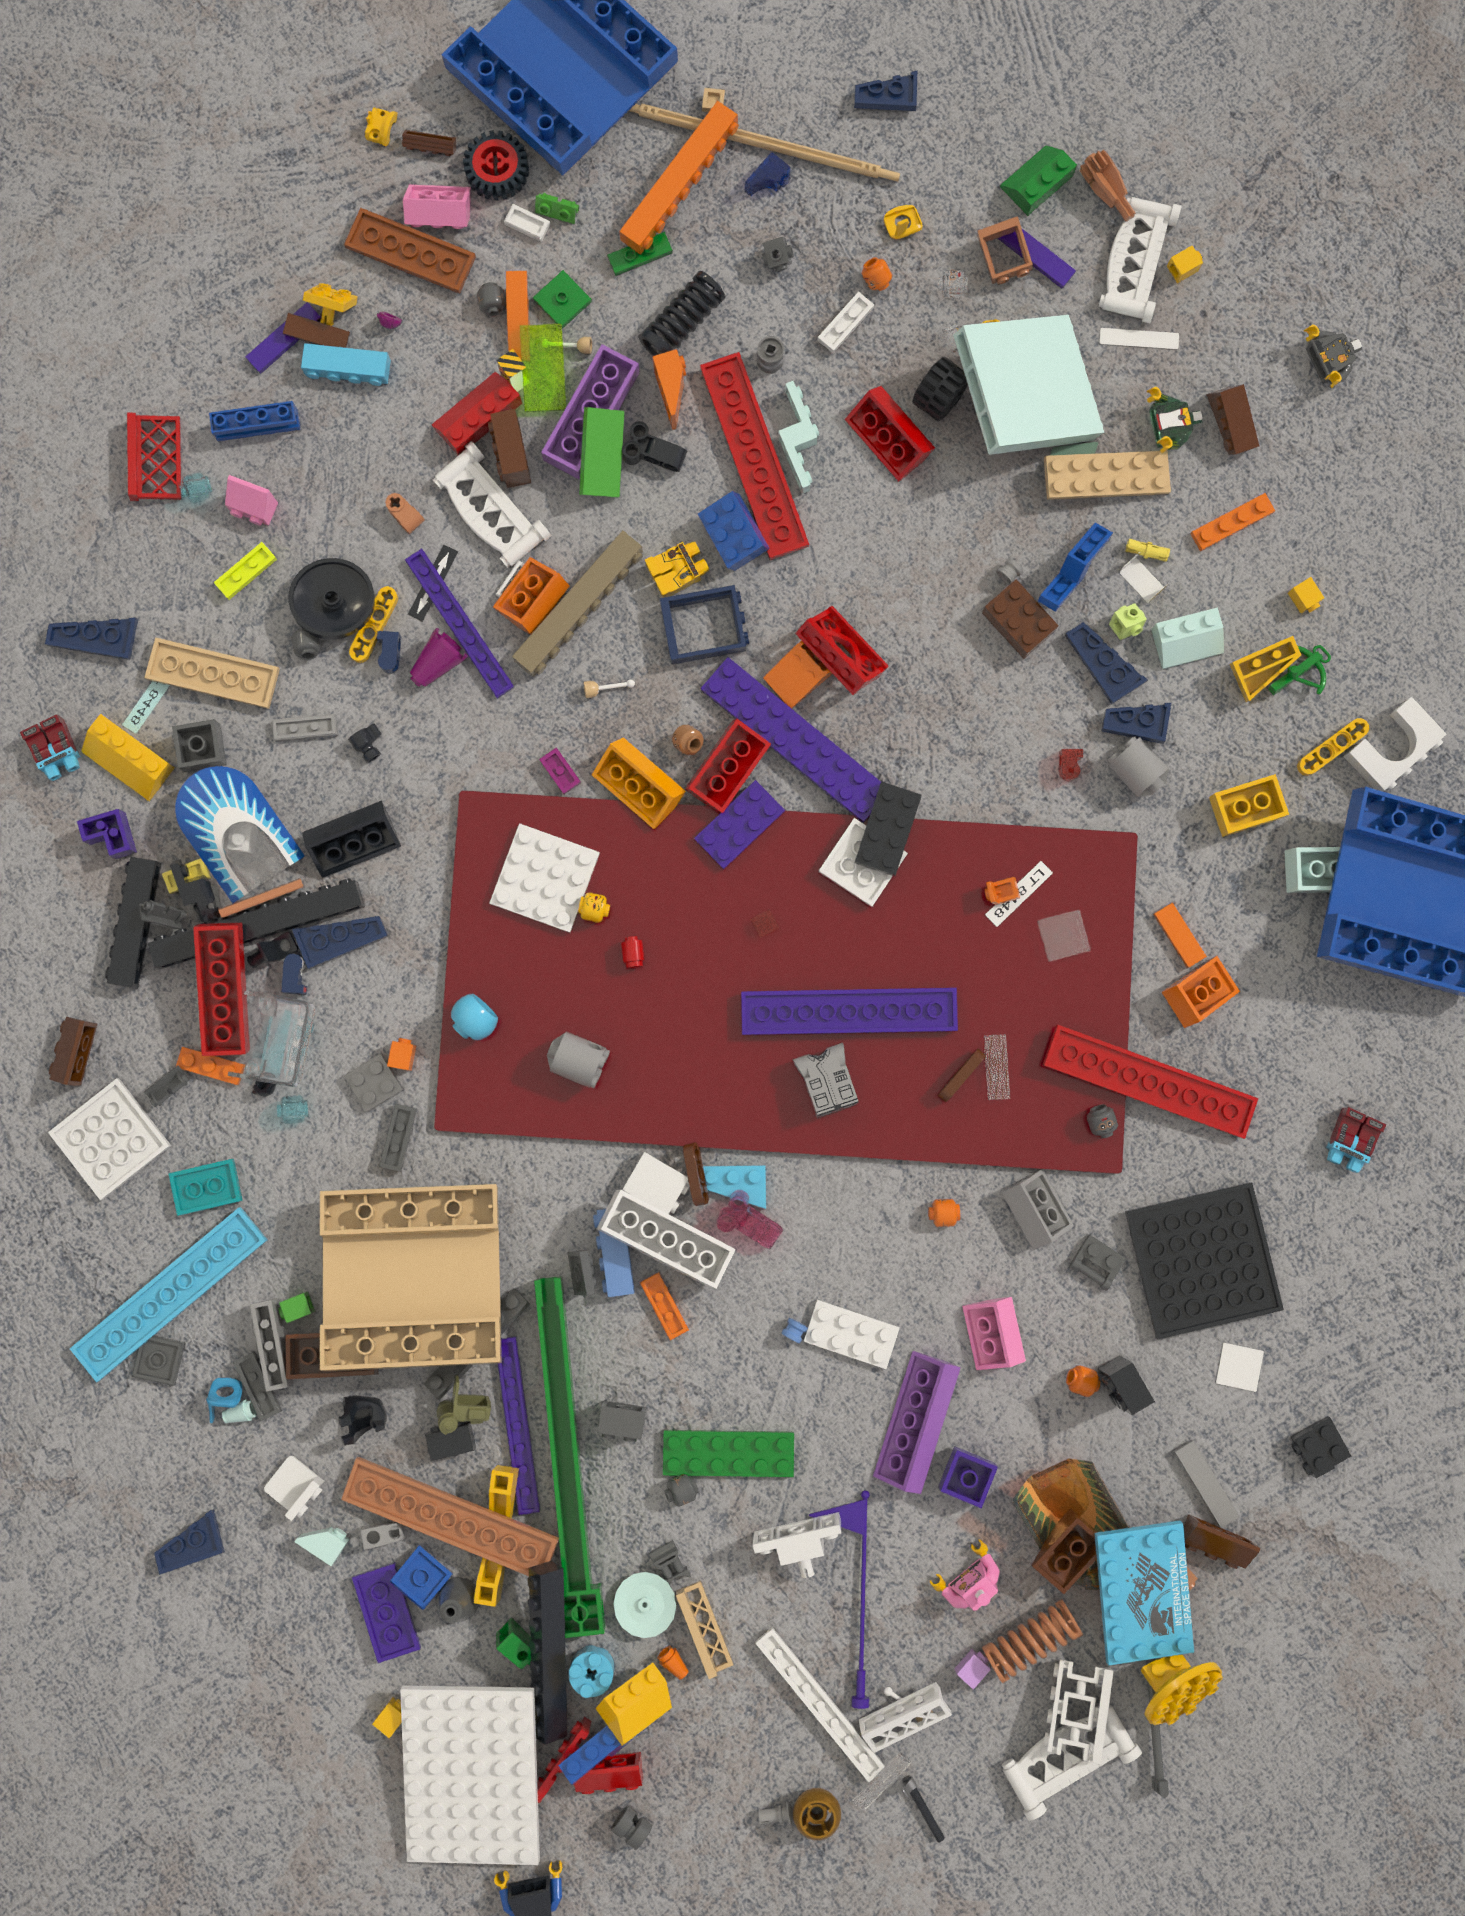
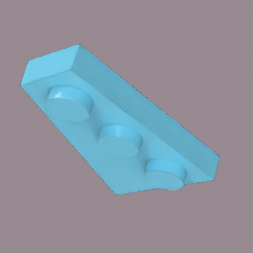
(728, 1179)

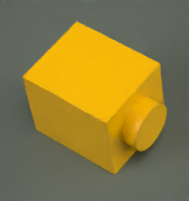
(1185, 264)
(1306, 596)
(389, 1718)

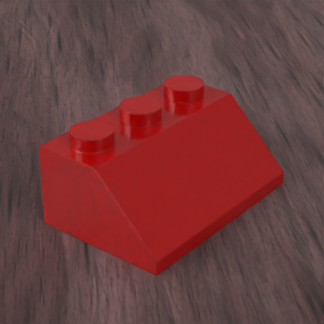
(612, 1773)

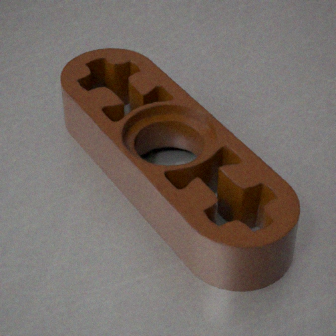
(961, 1075)
(695, 1174)

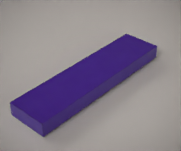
(1042, 258)
(276, 343)

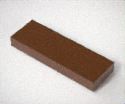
(315, 332)

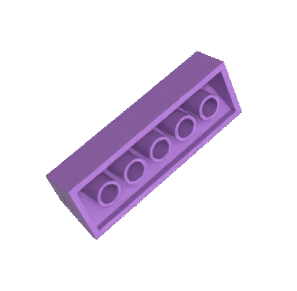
(916, 1422)

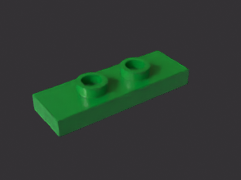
(629, 259)

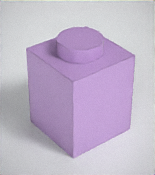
(973, 1668)

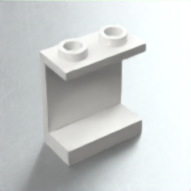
(657, 1184)

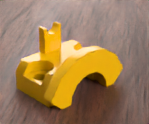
(379, 125)

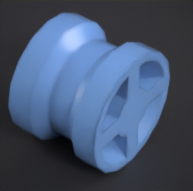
(794, 1330)

